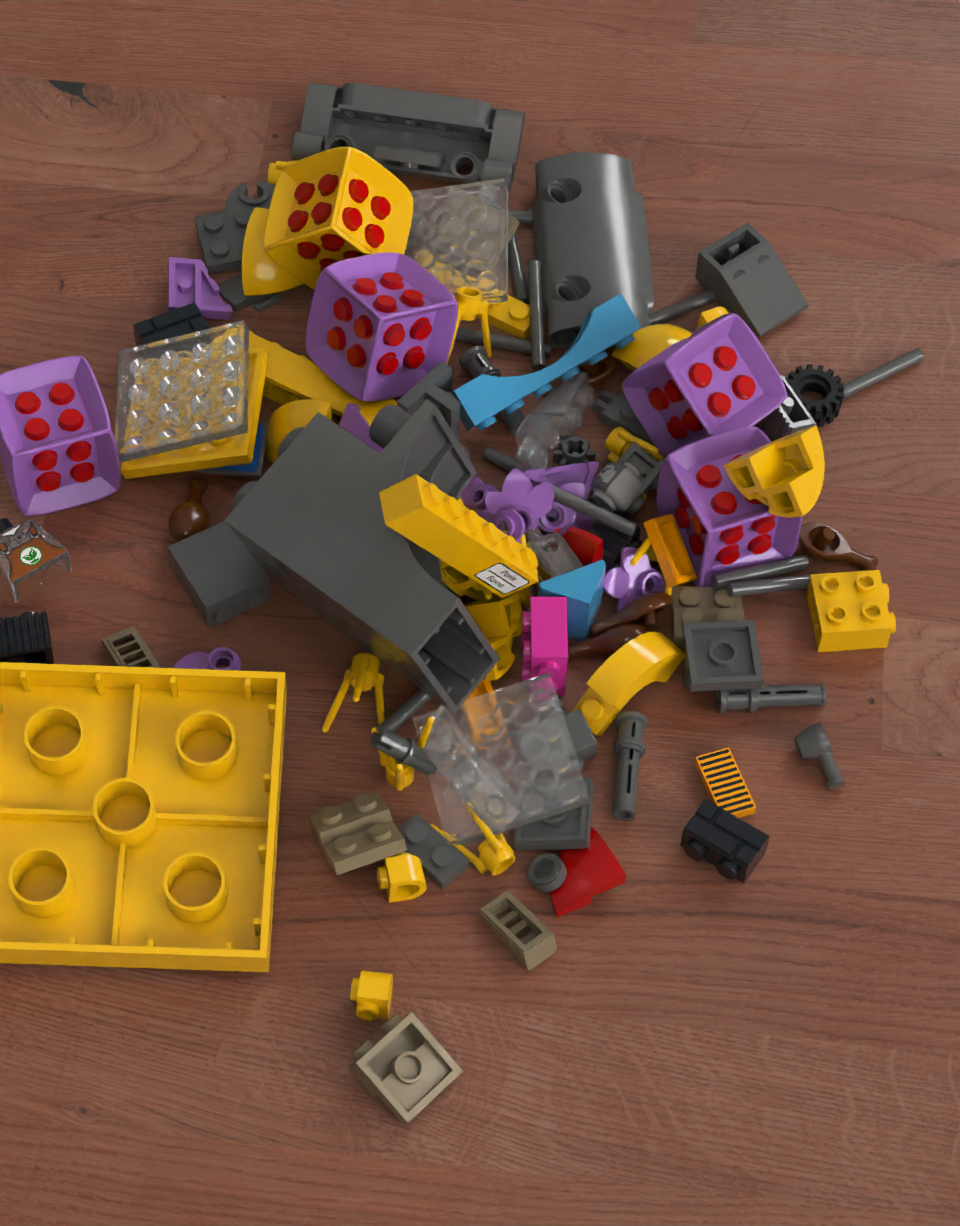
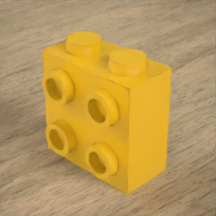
(850, 611)

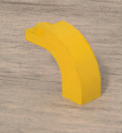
(624, 673)

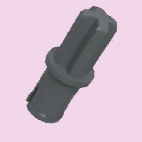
(403, 750)

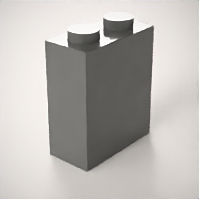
(218, 574)

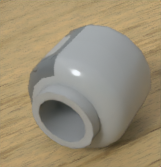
(616, 486)

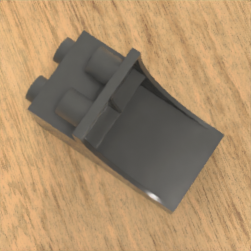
(325, 542)

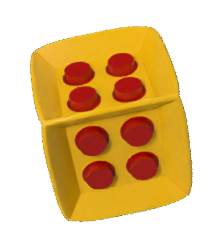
(335, 210)

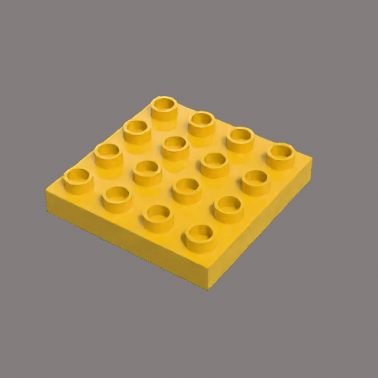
(139, 815)

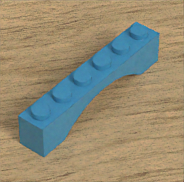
(601, 329)

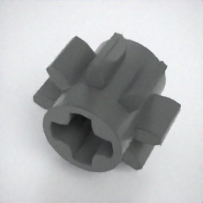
(573, 451)

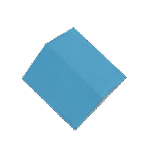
(583, 593)

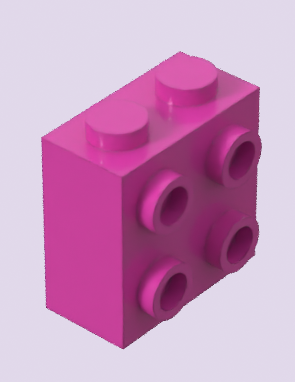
(545, 640)

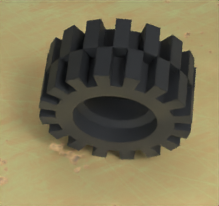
(822, 383)

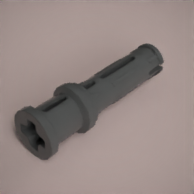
(481, 365)
(770, 696)
(629, 750)

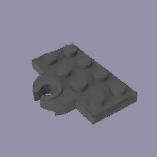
(224, 232)

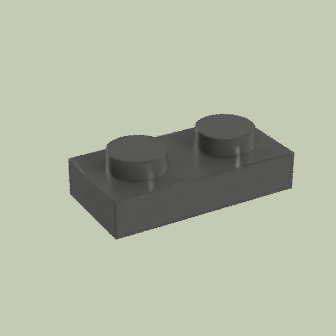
(439, 861)

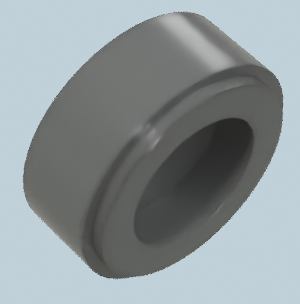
(547, 872)

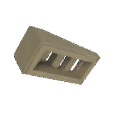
(137, 641)
(530, 949)

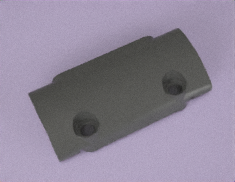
(375, 115)
(589, 240)

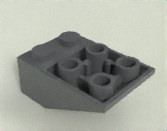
(750, 280)

